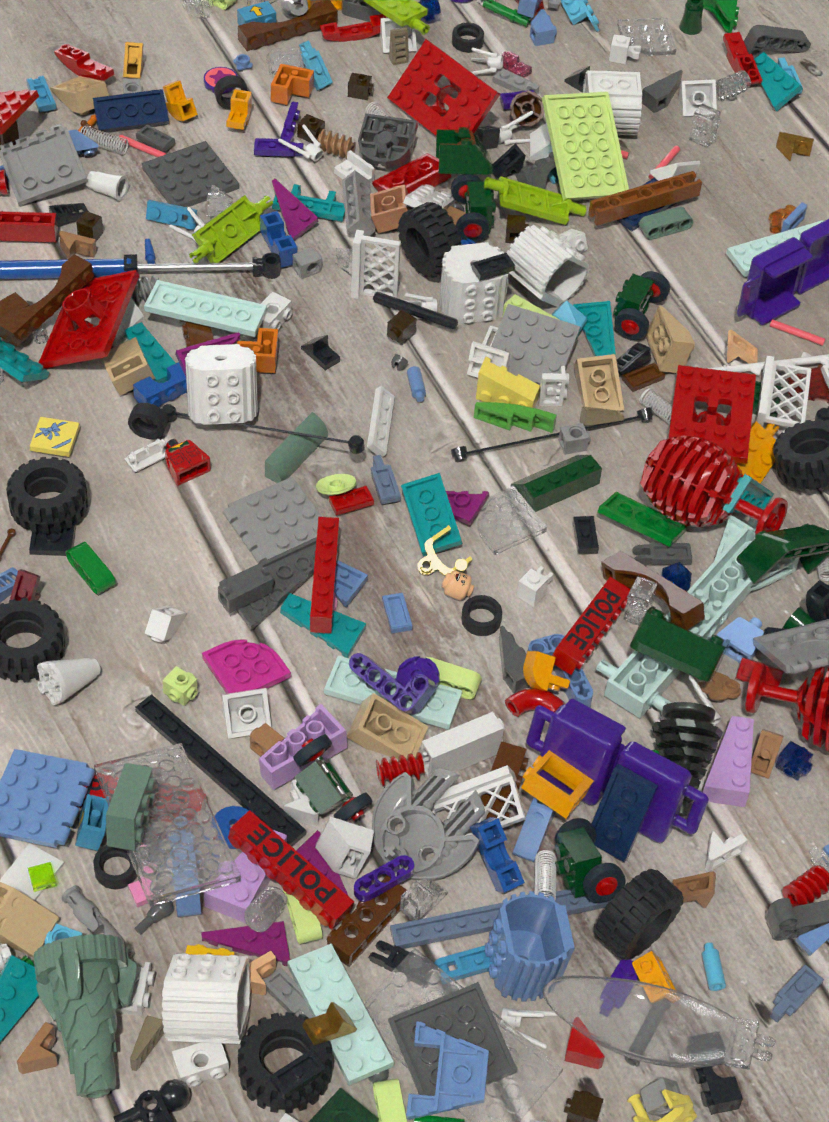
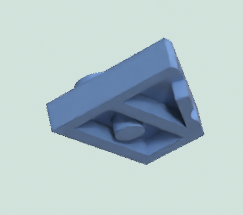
(348, 582)

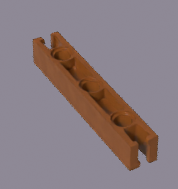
(644, 198)

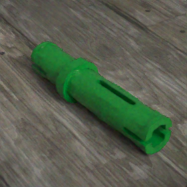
(507, 12)

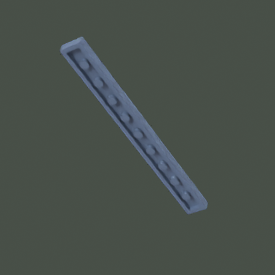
(472, 921)

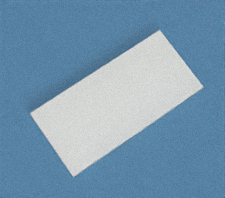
(18, 876)

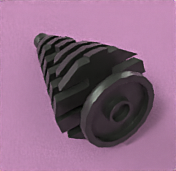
(688, 739)

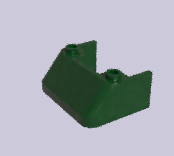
(461, 153)
(769, 548)
(678, 646)

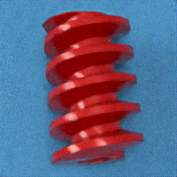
(394, 768)
(807, 886)

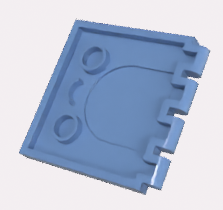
(41, 796)

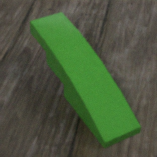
(510, 415)

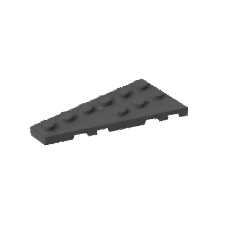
(289, 572)

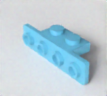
(578, 10)

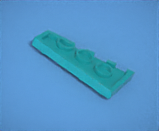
(776, 81)
(598, 327)
(155, 354)
(750, 491)
(345, 629)
(17, 992)

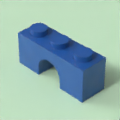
(273, 232)
(160, 393)
(501, 868)

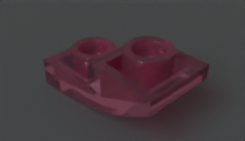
(512, 63)

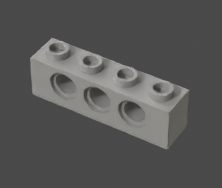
(357, 204)

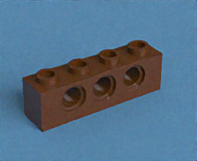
(380, 916)

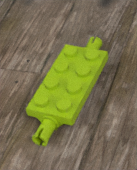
(403, 13)
(534, 200)
(229, 229)

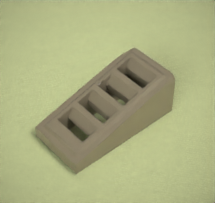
(400, 56)
(594, 416)
(148, 1037)

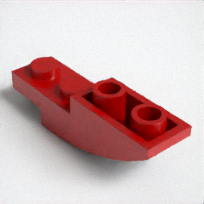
(739, 57)
(81, 64)

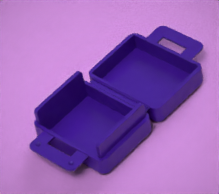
(782, 271)
(594, 747)

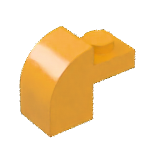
(177, 103)
(240, 109)
(538, 672)

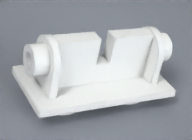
(146, 456)

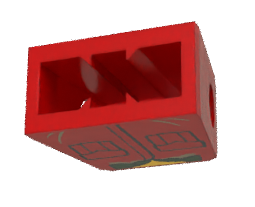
(185, 461)

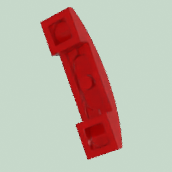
(352, 32)

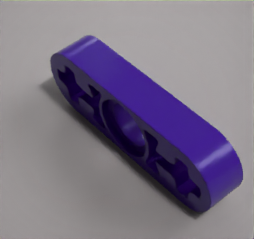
(380, 887)

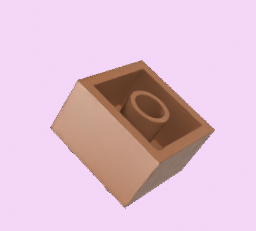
(388, 207)

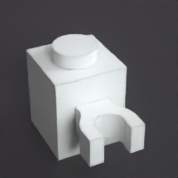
(620, 49)
(533, 586)

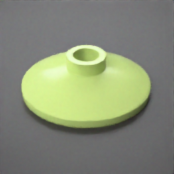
(336, 484)

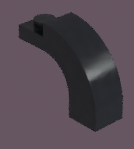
(818, 601)

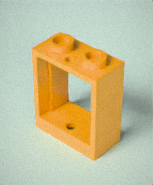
(549, 793)

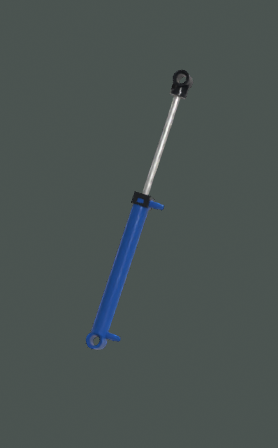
(268, 265)

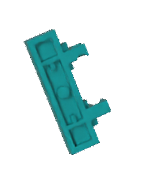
(321, 208)

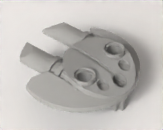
(422, 829)

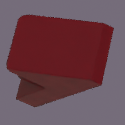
(25, 586)

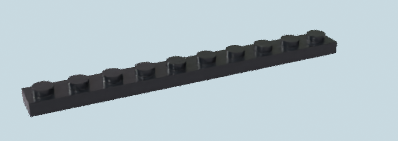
(219, 769)

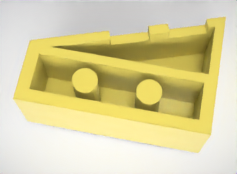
(501, 386)

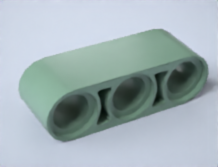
(666, 223)

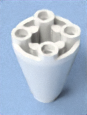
(65, 677)

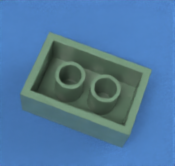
(130, 807)

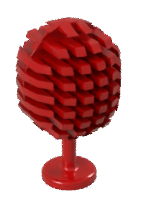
(694, 481)
(809, 701)

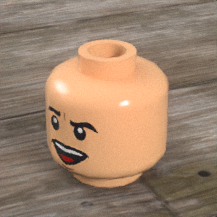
(457, 585)

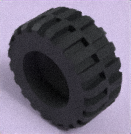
(426, 236)
(804, 455)
(42, 477)
(32, 618)
(639, 914)
(268, 1036)

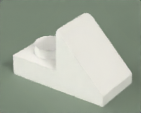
(299, 807)
(721, 852)

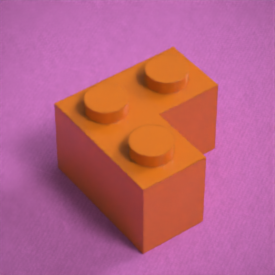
(291, 81)
(264, 349)

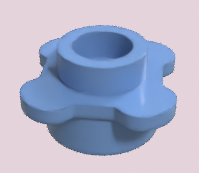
(242, 62)

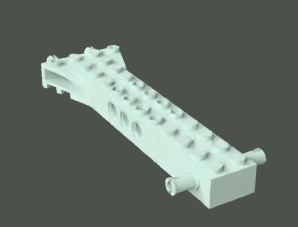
(721, 589)

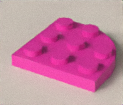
(245, 666)

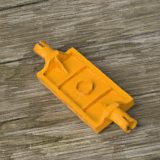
(760, 451)

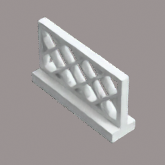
(359, 261)
(767, 389)
(484, 784)

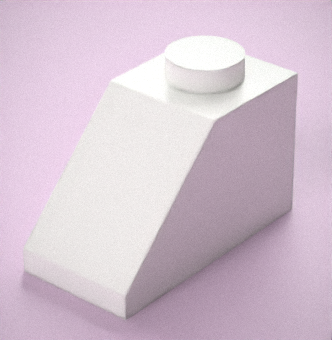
(164, 623)

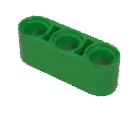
(90, 568)

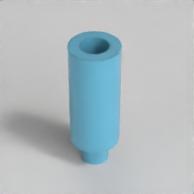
(713, 968)

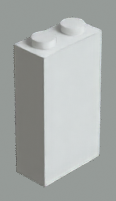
(463, 744)

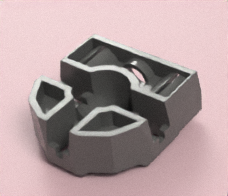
(377, 138)

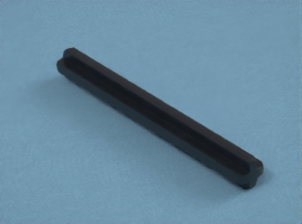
(415, 310)

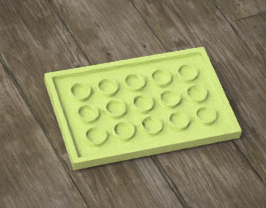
(585, 145)

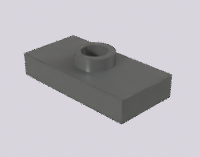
(155, 138)

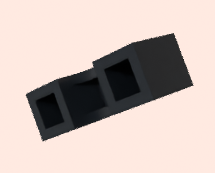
(718, 1092)

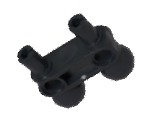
(171, 1097)

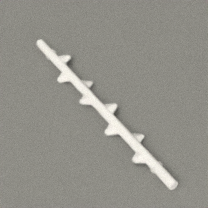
(756, 368)

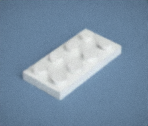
(428, 194)

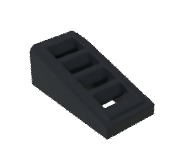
(64, 212)
(633, 358)

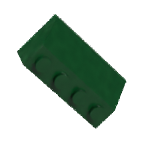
(559, 481)

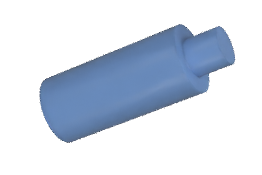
(416, 383)

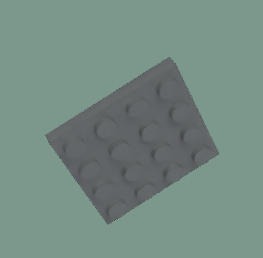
(188, 174)
(460, 1015)

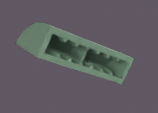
(295, 449)

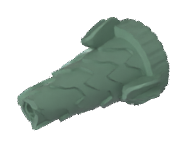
(81, 987)

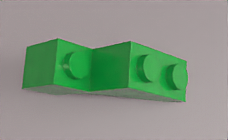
(725, 12)

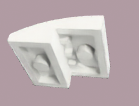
(480, 351)

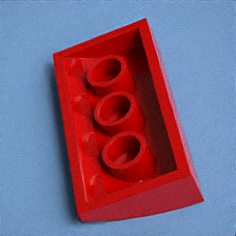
(413, 174)

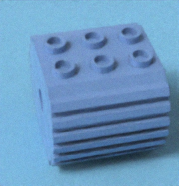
(528, 945)

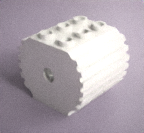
(624, 95)
(547, 265)
(463, 293)
(221, 384)
(206, 998)

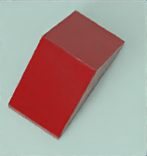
(583, 1051)

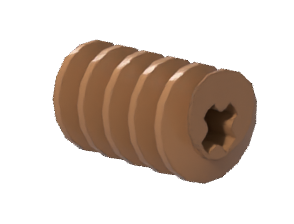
(335, 145)

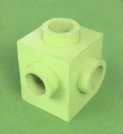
(180, 686)

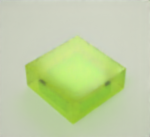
(42, 877)

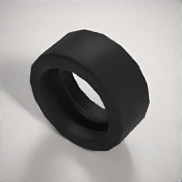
(467, 29)
(224, 84)
(150, 412)
(481, 628)
(112, 881)

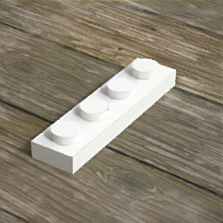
(380, 421)

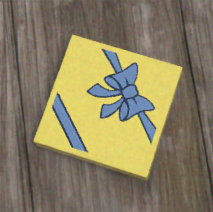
(54, 436)

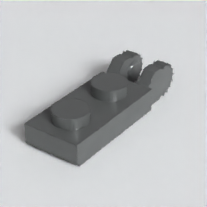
(662, 554)

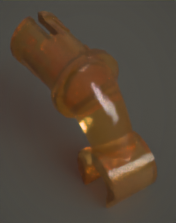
(777, 216)

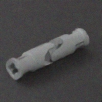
(88, 914)

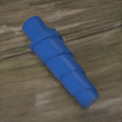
(149, 252)

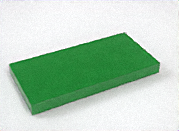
(642, 519)

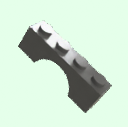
(537, 174)

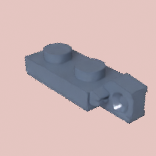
(384, 481)
(796, 993)

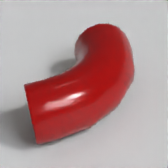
(529, 699)

